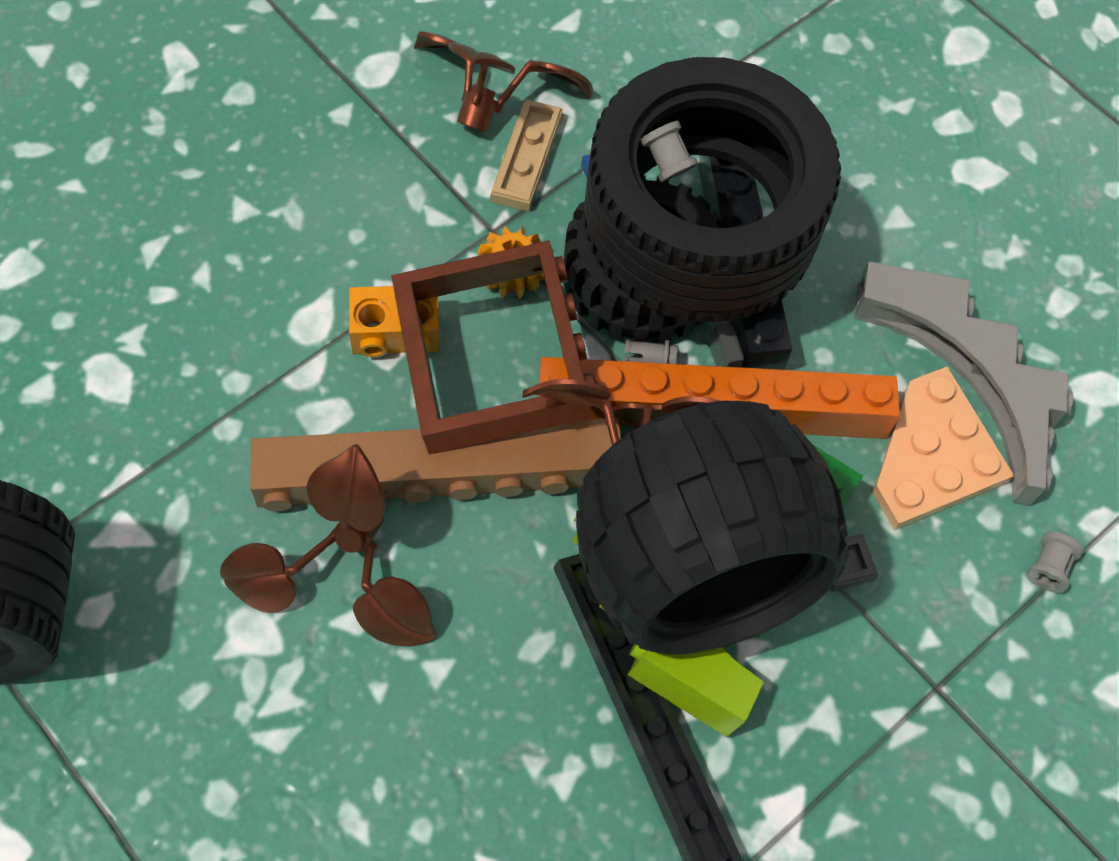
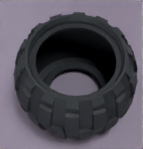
(710, 527)

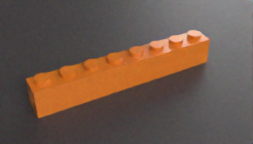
(812, 400)

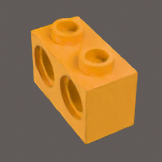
(380, 305)

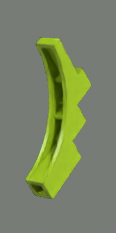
(702, 684)

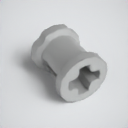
(669, 151)
(1055, 562)

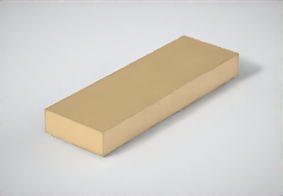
(526, 155)

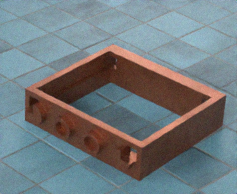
(470, 273)

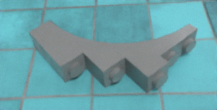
(985, 353)

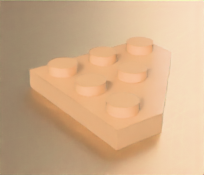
(936, 453)

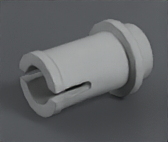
(651, 352)

